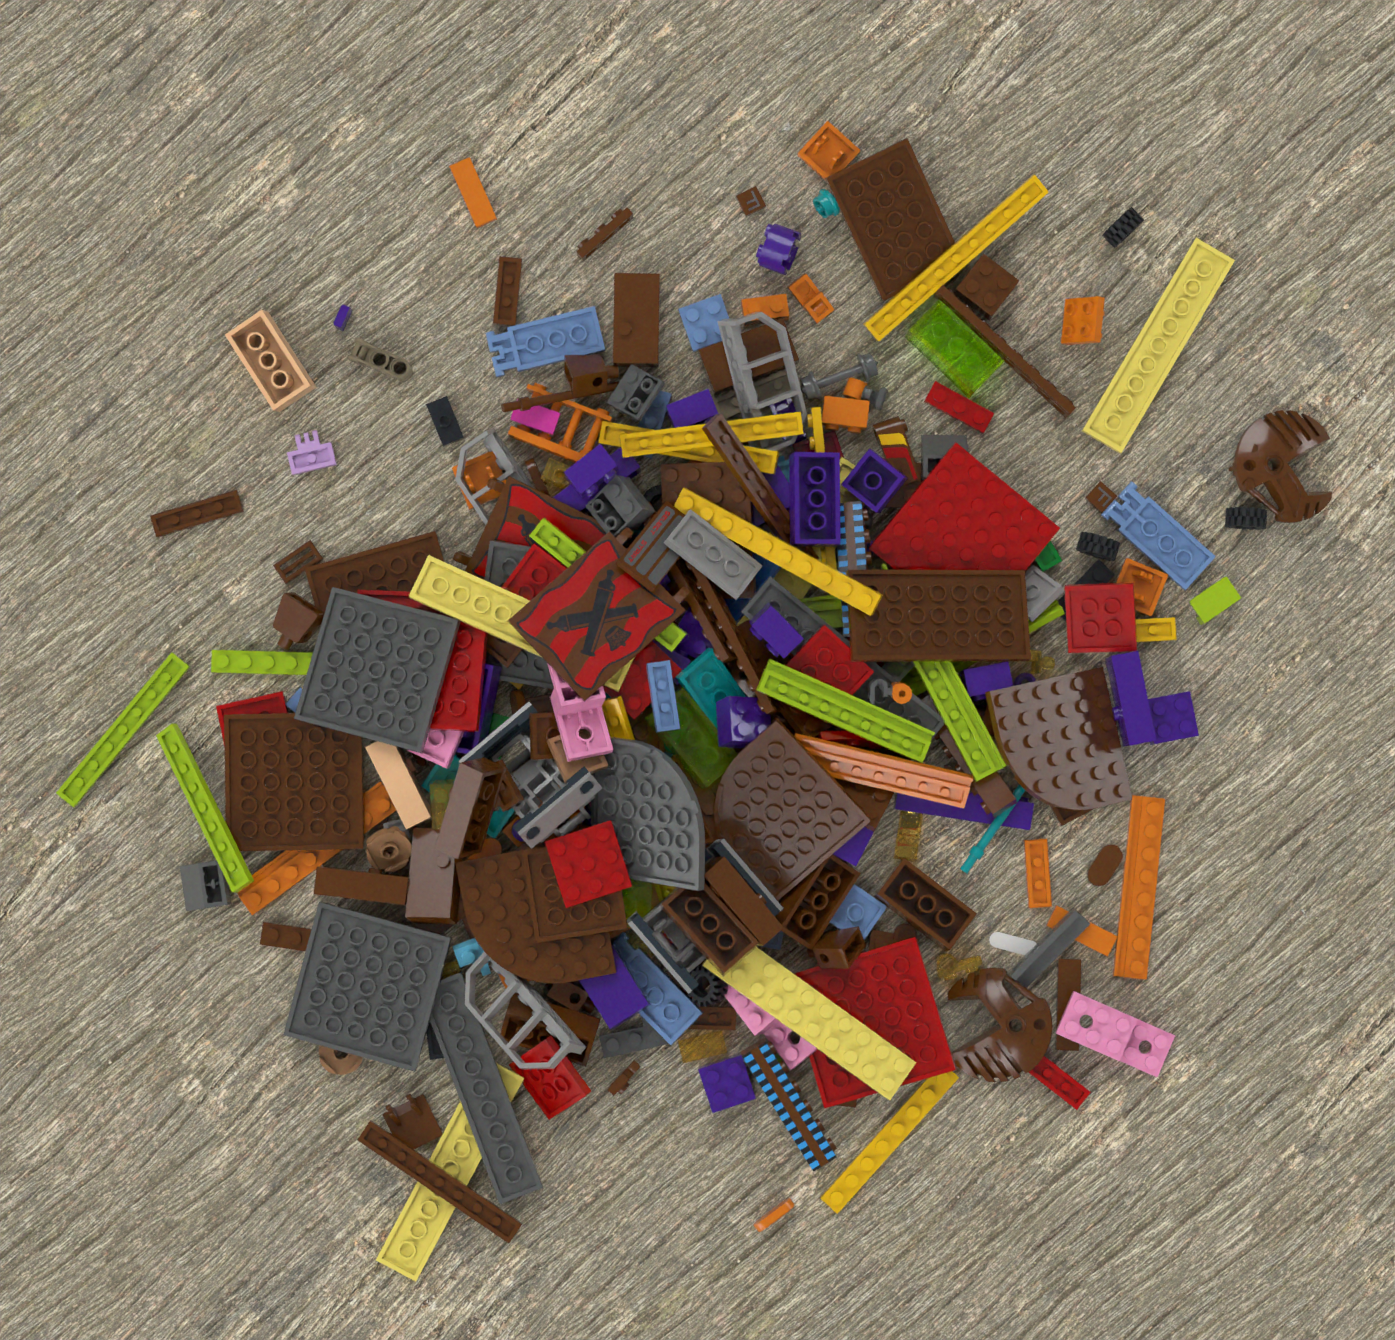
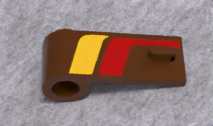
(895, 447)

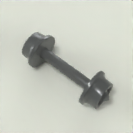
(866, 366)

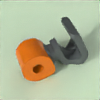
(858, 390)
(898, 691)

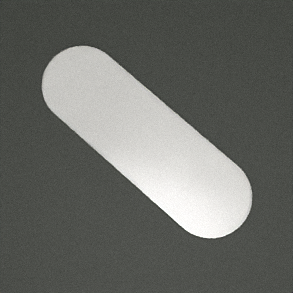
(1011, 943)

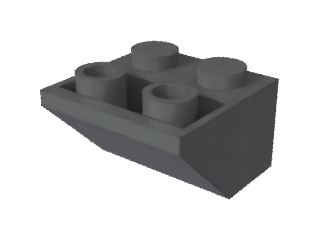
(635, 393)
(934, 448)
(620, 506)
(204, 886)

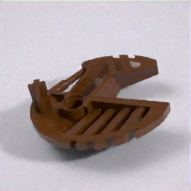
(1281, 442)
(1001, 1049)

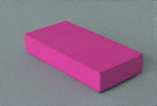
(537, 418)

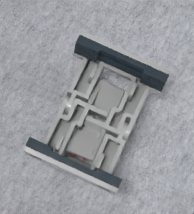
(682, 960)

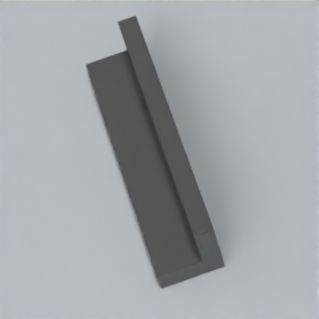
(1049, 947)

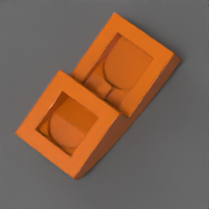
(810, 298)

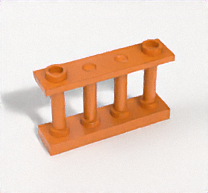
(562, 449)

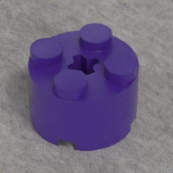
(778, 249)

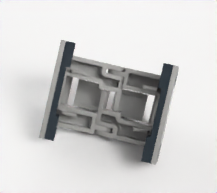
(539, 779)

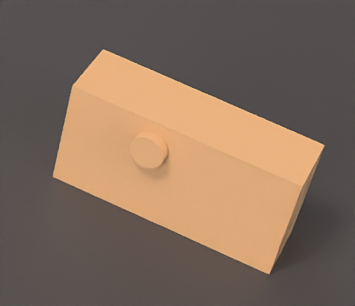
(270, 361)
(400, 783)

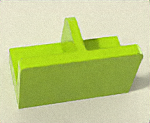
(1214, 600)

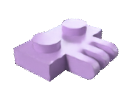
(311, 454)

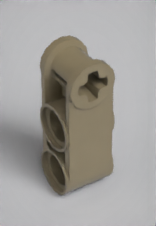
(366, 355)

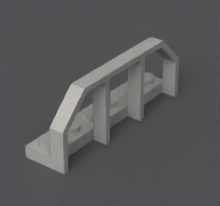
(742, 374)
(504, 461)
(540, 1012)

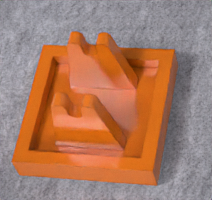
(828, 151)
(1082, 320)
(477, 474)
(1147, 584)

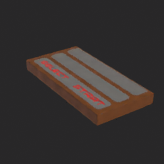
(648, 556)

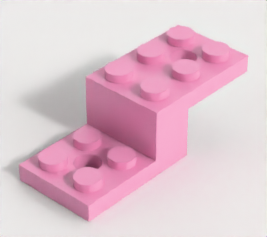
(574, 715)
(763, 1023)
(1115, 1034)

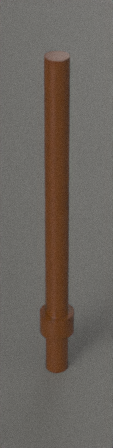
(526, 403)

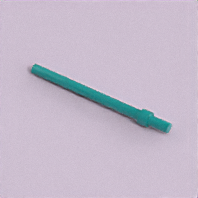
(976, 852)

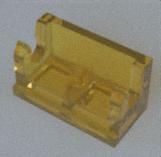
(554, 473)

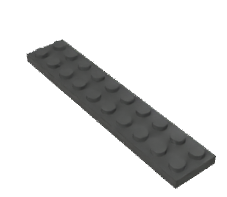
(807, 624)
(482, 1093)

